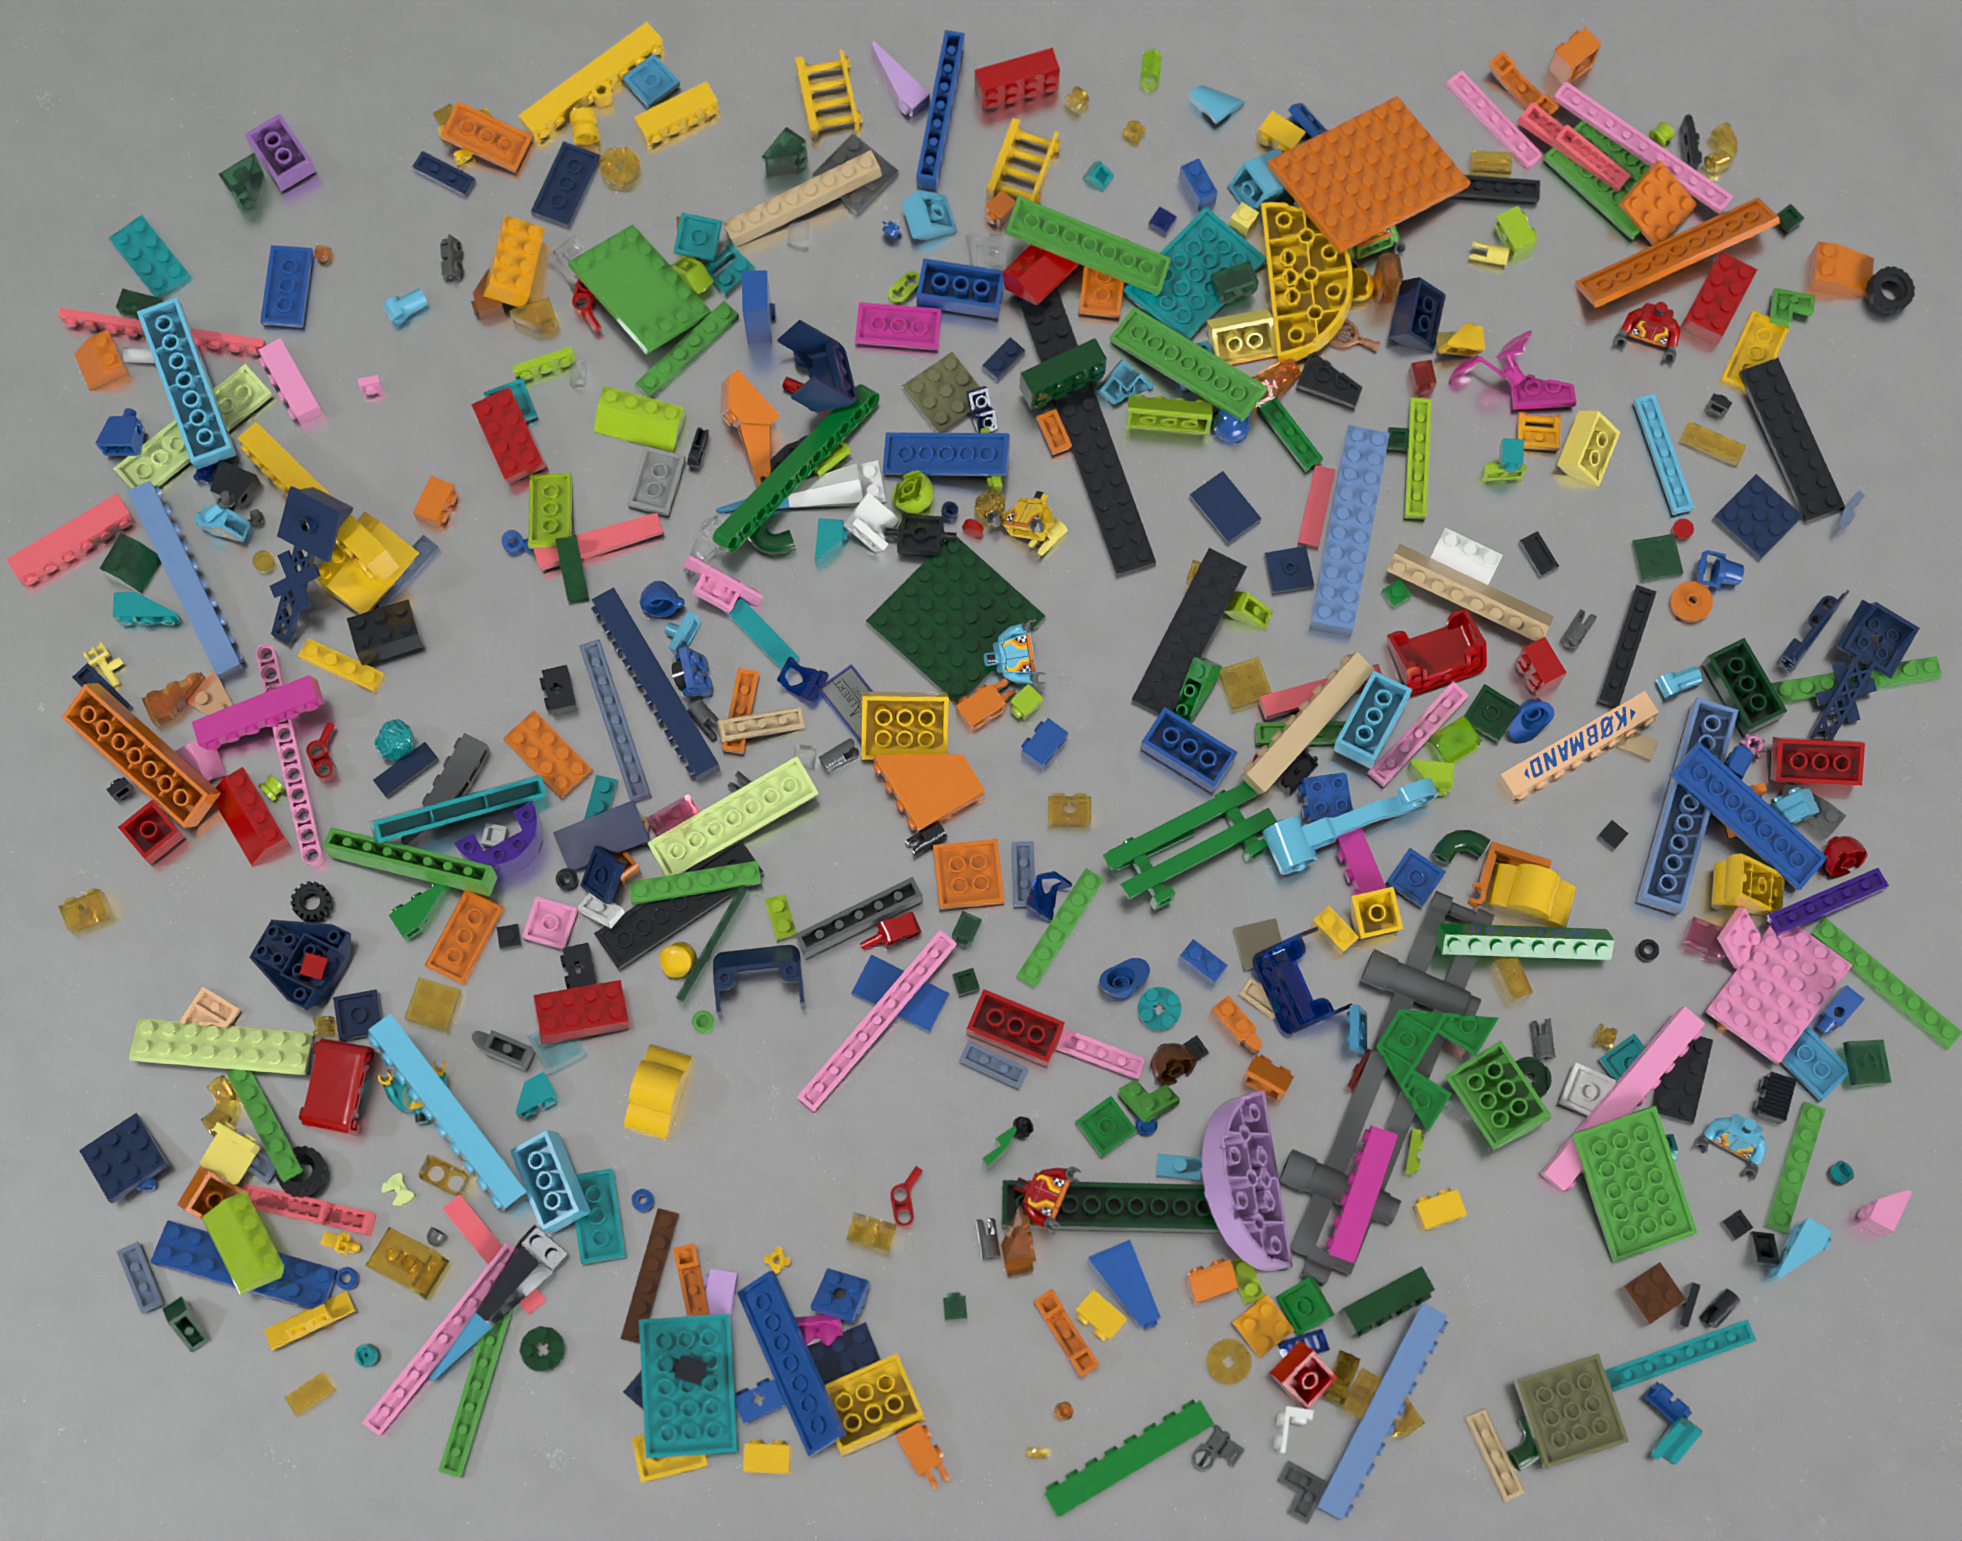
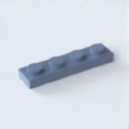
(427, 551)

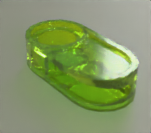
(1151, 66)

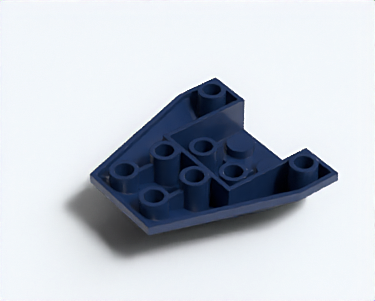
(282, 953)

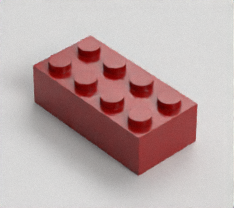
(1017, 78)
(1718, 298)
(509, 435)
(1817, 761)
(580, 1012)
(1015, 1027)

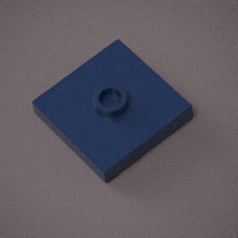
(1289, 570)
(602, 875)
(356, 1014)

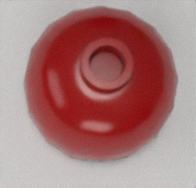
(1843, 854)

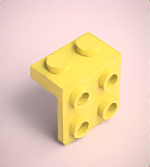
(229, 1153)

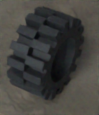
(308, 889)

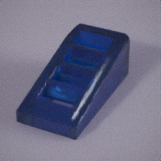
(1284, 1346)

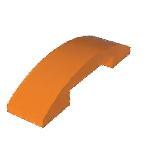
(1518, 86)
(691, 1280)
(1066, 1333)

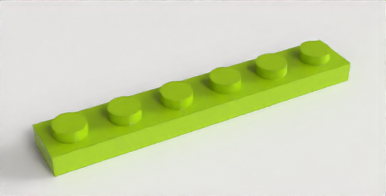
(1418, 458)

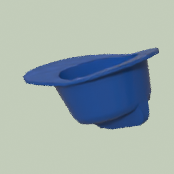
(1531, 720)
(1124, 977)

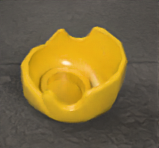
(1362, 284)

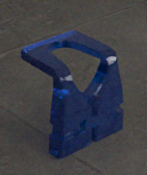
(811, 684)
(1045, 902)

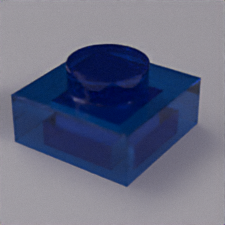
(1162, 220)

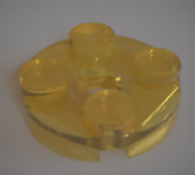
(622, 177)
(1238, 1353)

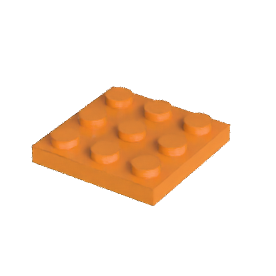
(1657, 203)
(968, 874)

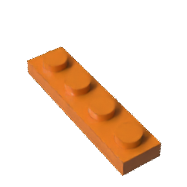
(741, 704)

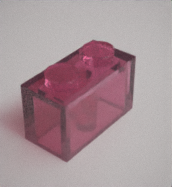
(672, 815)
(1702, 937)

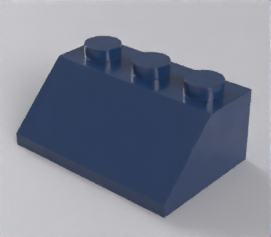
(1417, 314)

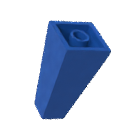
(1125, 1280)

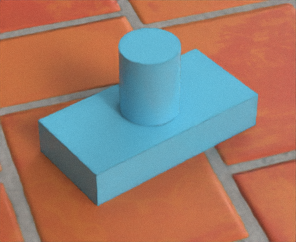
(684, 633)
(1178, 1167)

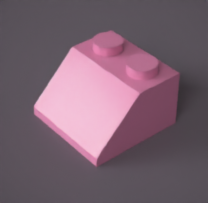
(1884, 1213)

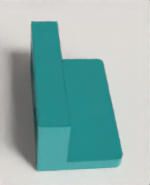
(1677, 1440)

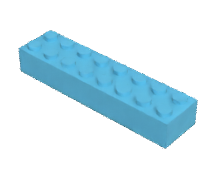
(186, 383)

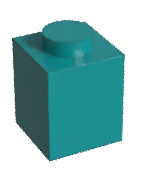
(1511, 454)

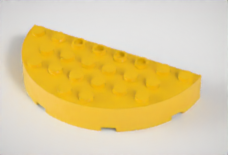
(1307, 281)

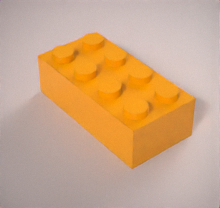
(514, 261)

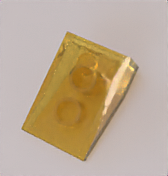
(407, 1263)

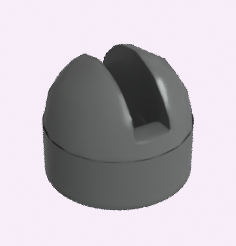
(435, 1236)

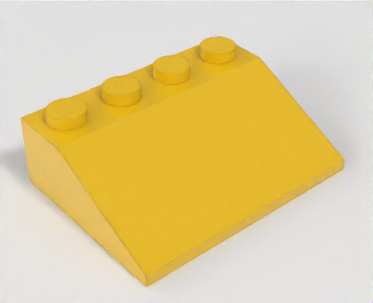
(350, 584)
(903, 723)
(874, 1403)

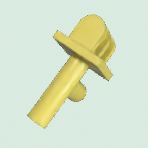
(100, 660)

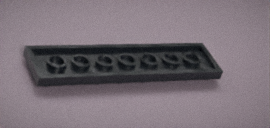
(1791, 440)
(1189, 630)
(657, 920)

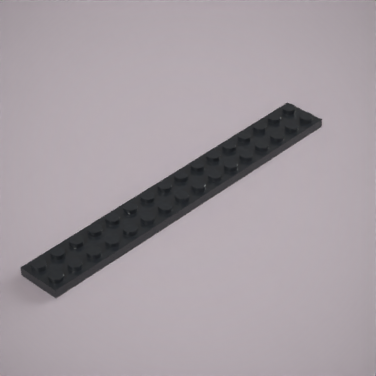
(1091, 444)

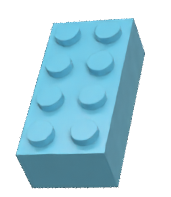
(1372, 719)
(550, 1181)

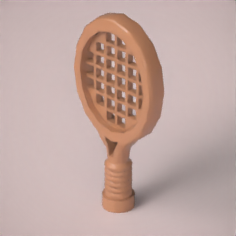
(1366, 342)

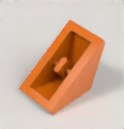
(631, 868)

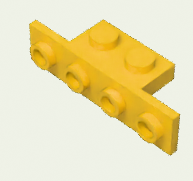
(309, 1320)

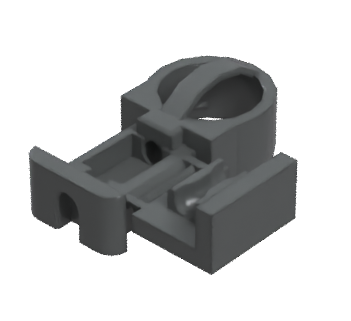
(1220, 1447)

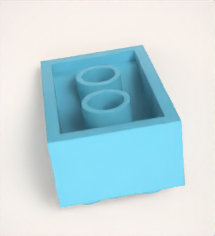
(1804, 1242)

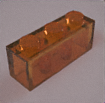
(1387, 278)

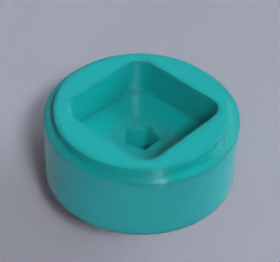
(1842, 1172)
(366, 1355)

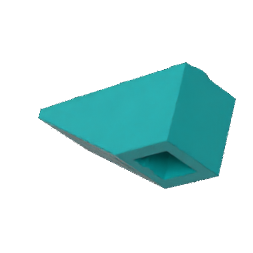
(135, 608)

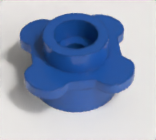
(891, 229)

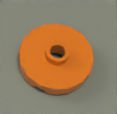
(1684, 609)

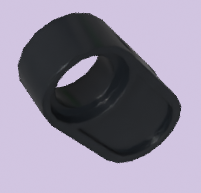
(698, 447)

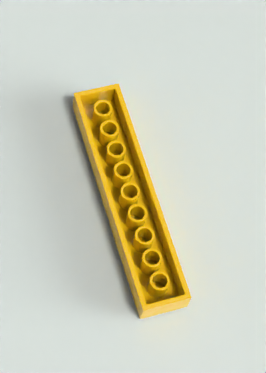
(285, 471)

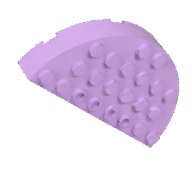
(1244, 1182)

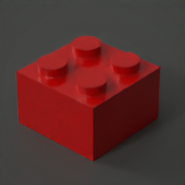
(1540, 666)
(151, 832)
(1303, 1375)

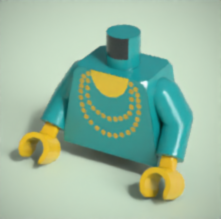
(401, 1099)

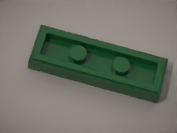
(572, 568)

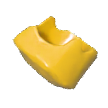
(677, 959)

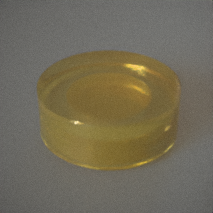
(263, 561)
(1037, 1452)

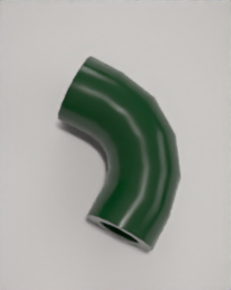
(770, 542)
(1460, 841)
(1526, 1452)

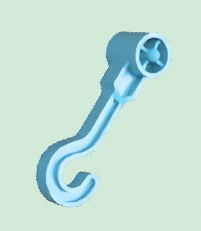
(1295, 844)

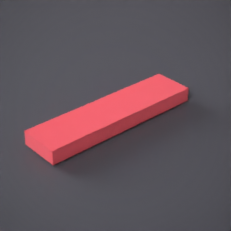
(1316, 506)

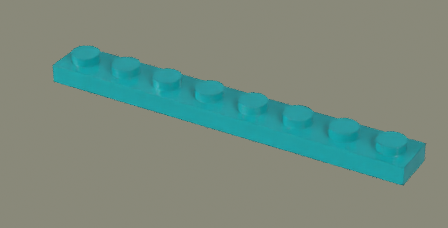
(1680, 1355)

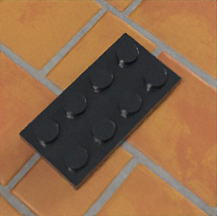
(1681, 1088)

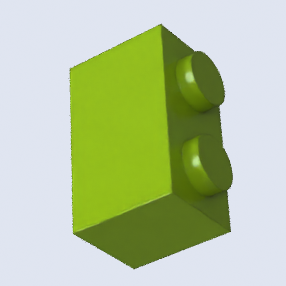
(1515, 231)

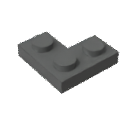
(1308, 1489)

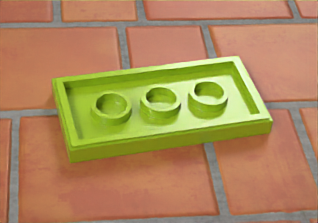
(549, 509)

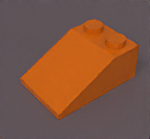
(1839, 269)

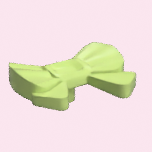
(403, 1194)

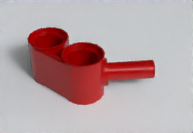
(584, 296)
(323, 760)
(892, 930)
(905, 1205)

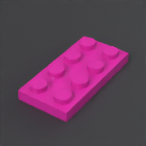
(898, 326)

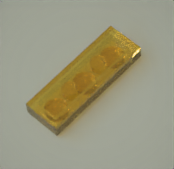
(1713, 443)

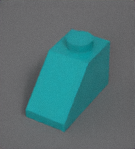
(829, 538)

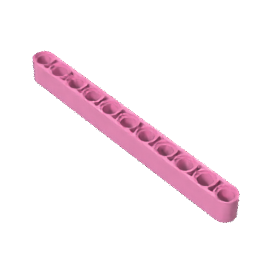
(292, 765)

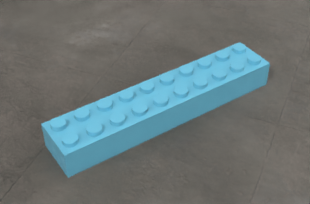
(446, 1112)

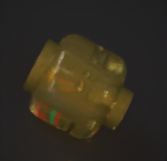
(990, 502)

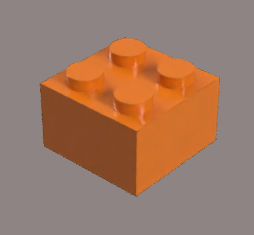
(1575, 56)

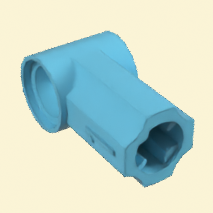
(400, 307)
(1673, 683)

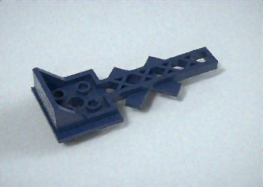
(324, 517)
(1894, 637)

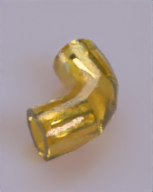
(1726, 149)
(225, 1103)

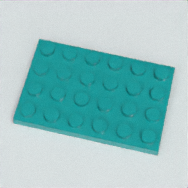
(1195, 254)
(678, 1414)

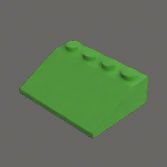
(1498, 1096)

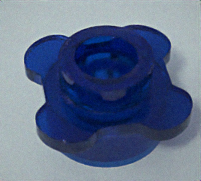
(206, 478)

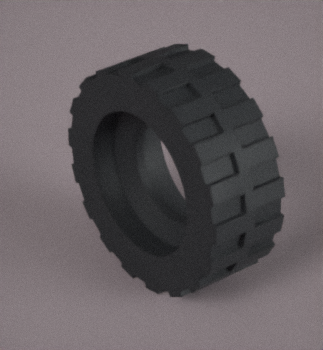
(1900, 279)
(314, 1181)

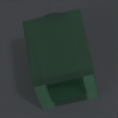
(966, 929)

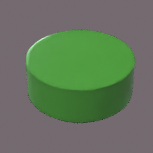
(703, 1022)

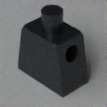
(236, 481)

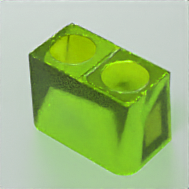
(1454, 740)

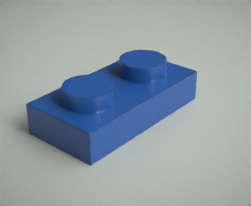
(1309, 122)

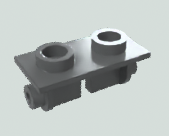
(451, 249)

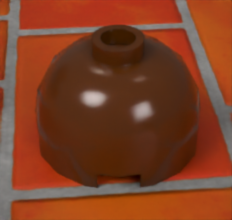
(1171, 1062)

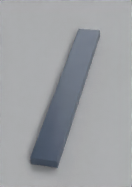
(615, 721)

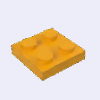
(1262, 1326)

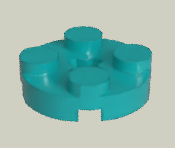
(1169, 1001)

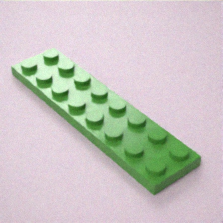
(1088, 245)
(1188, 364)

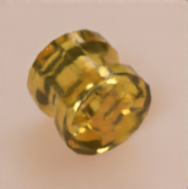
(1076, 99)
(323, 1026)
(1605, 1036)

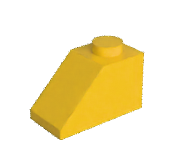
(1465, 341)

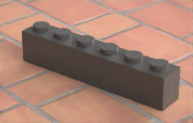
(859, 917)

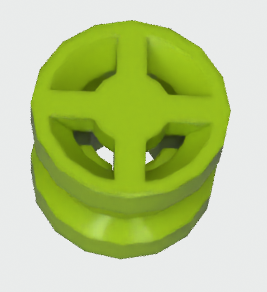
(1661, 133)
(271, 787)

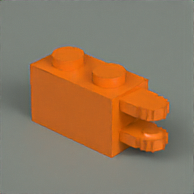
(983, 704)
(1236, 1024)
(921, 1452)

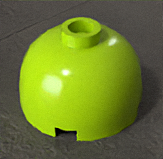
(913, 493)

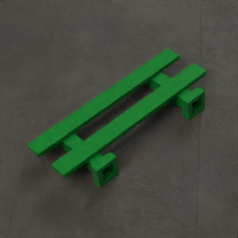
(1152, 877)

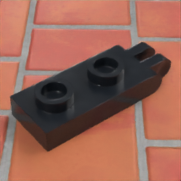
(1691, 141)

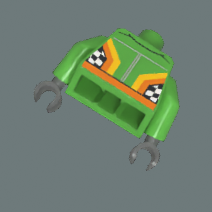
(1379, 242)

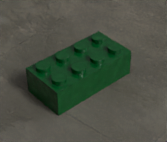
(1063, 373)
(1744, 686)
(1387, 1300)

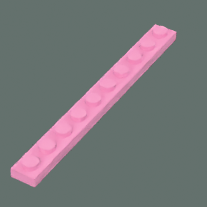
(1641, 146)
(876, 1021)
(435, 1347)

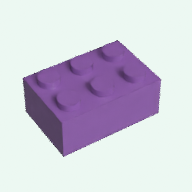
(280, 152)

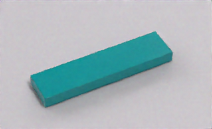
(761, 633)

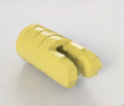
(1495, 253)
(1052, 536)

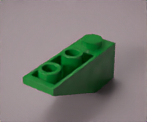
(1202, 676)
(416, 913)

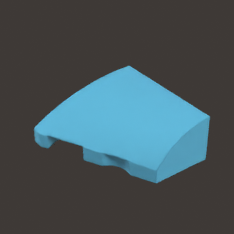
(1214, 103)
(1122, 383)

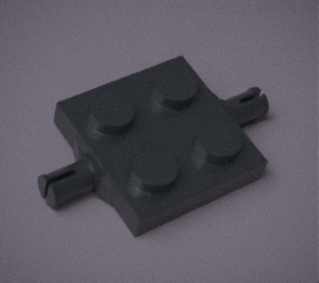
(920, 534)

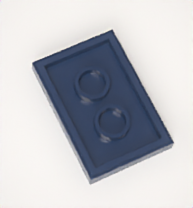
(1225, 507)

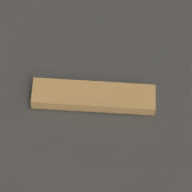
(760, 724)
(1494, 1455)

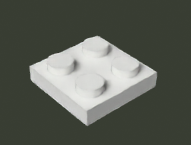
(1585, 1089)

